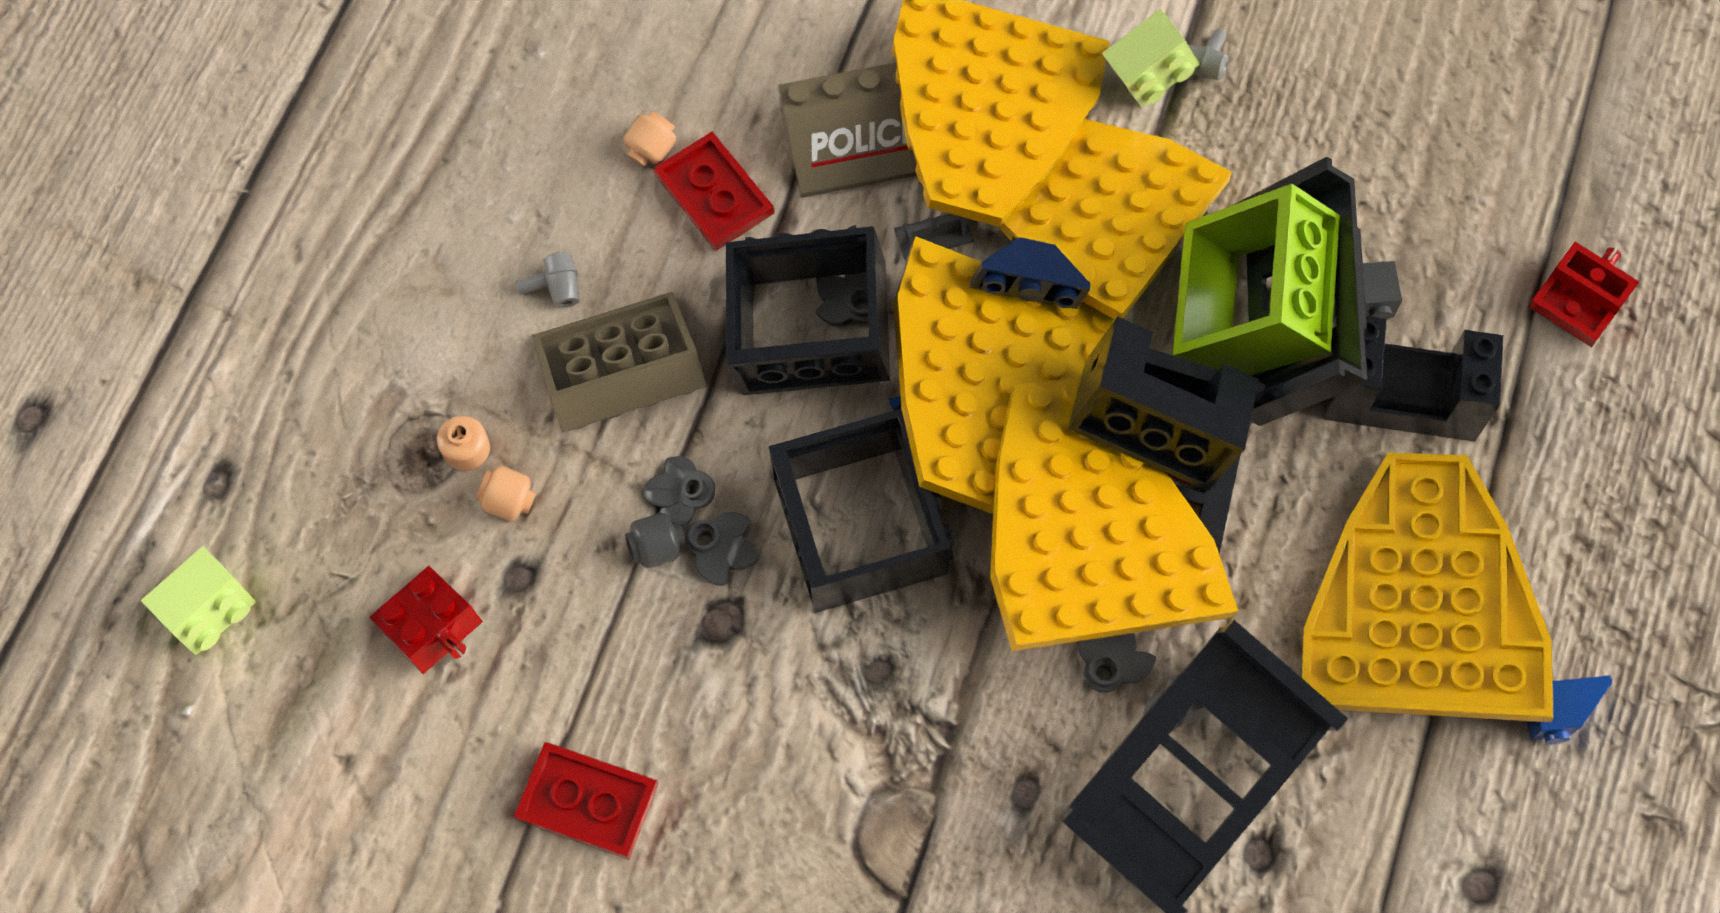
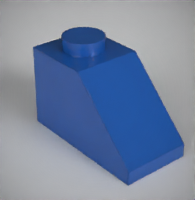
(1571, 708)

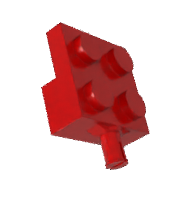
(1584, 293)
(427, 620)

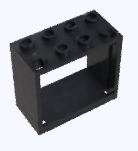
(813, 363)
(840, 448)

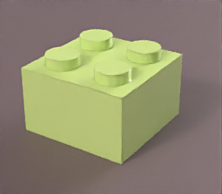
(1151, 58)
(199, 601)

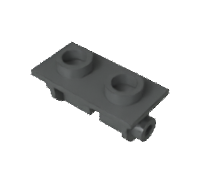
(942, 230)

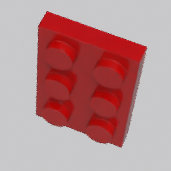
(714, 191)
(586, 800)

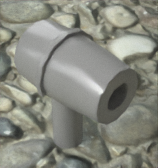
(1211, 60)
(559, 277)

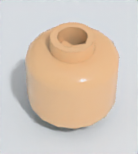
(649, 139)
(463, 443)
(505, 493)

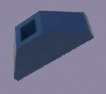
(1033, 273)

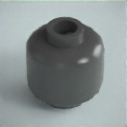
(654, 540)

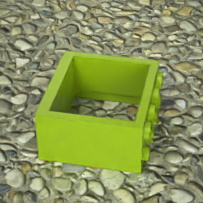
(1301, 288)

